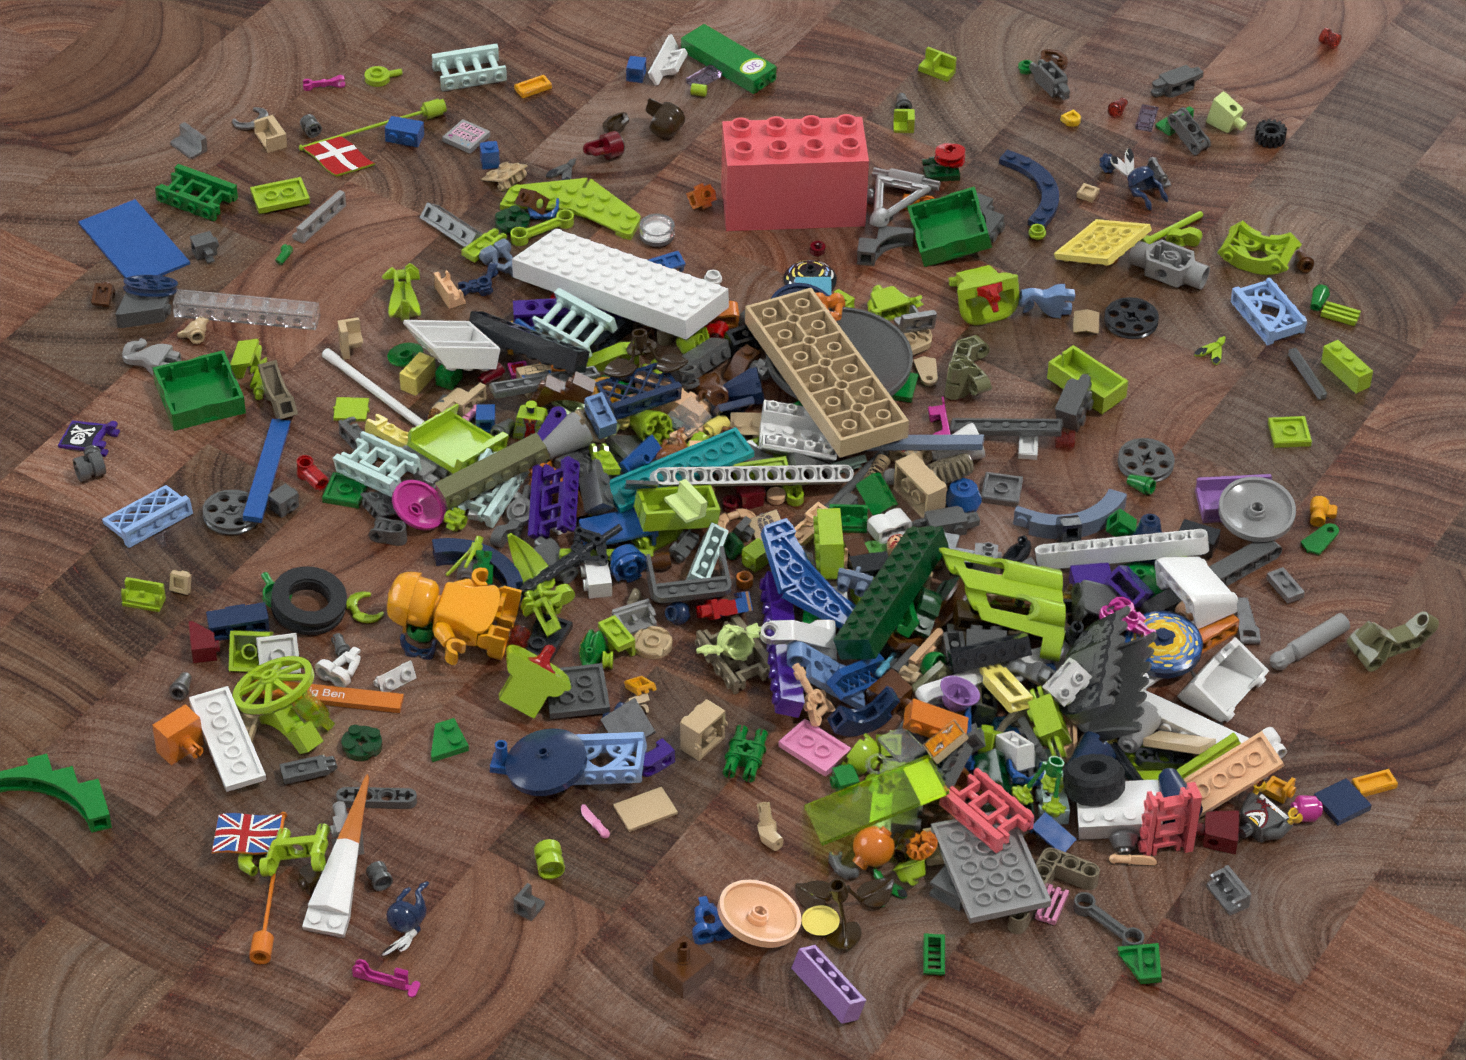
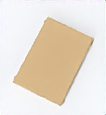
(645, 809)

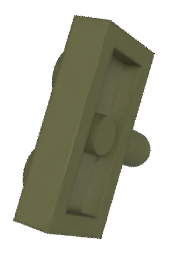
(937, 672)

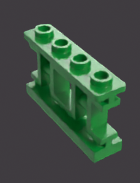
(200, 182)

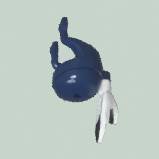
(1138, 178)
(406, 918)

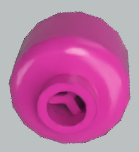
(1308, 806)

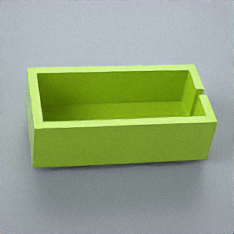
(1107, 386)
(657, 515)
(828, 542)

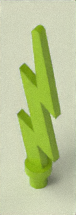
(256, 381)

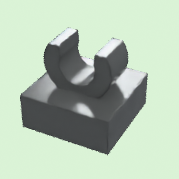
(743, 530)

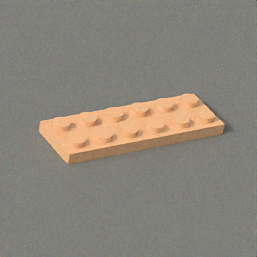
(1235, 771)

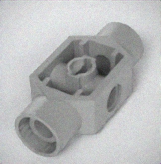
(1169, 264)

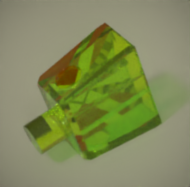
(307, 705)

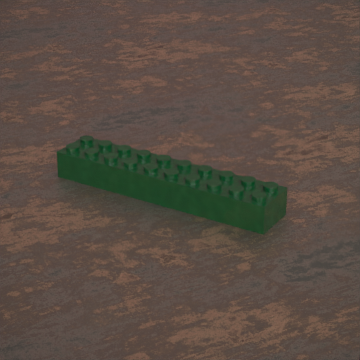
(890, 593)

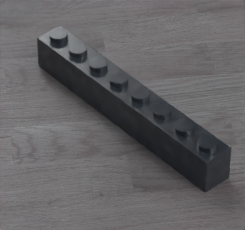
(531, 343)

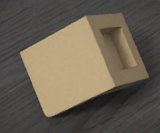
(1086, 321)

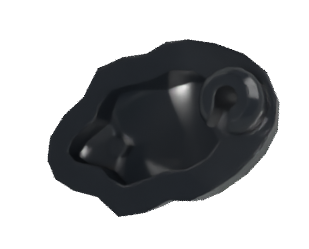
(1019, 551)

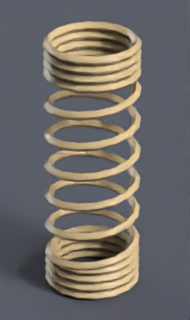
(880, 463)

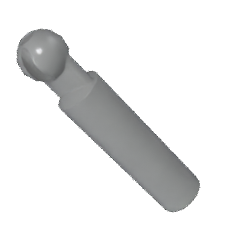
(1310, 641)

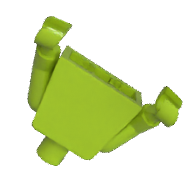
(891, 302)

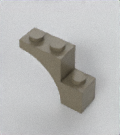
(276, 391)

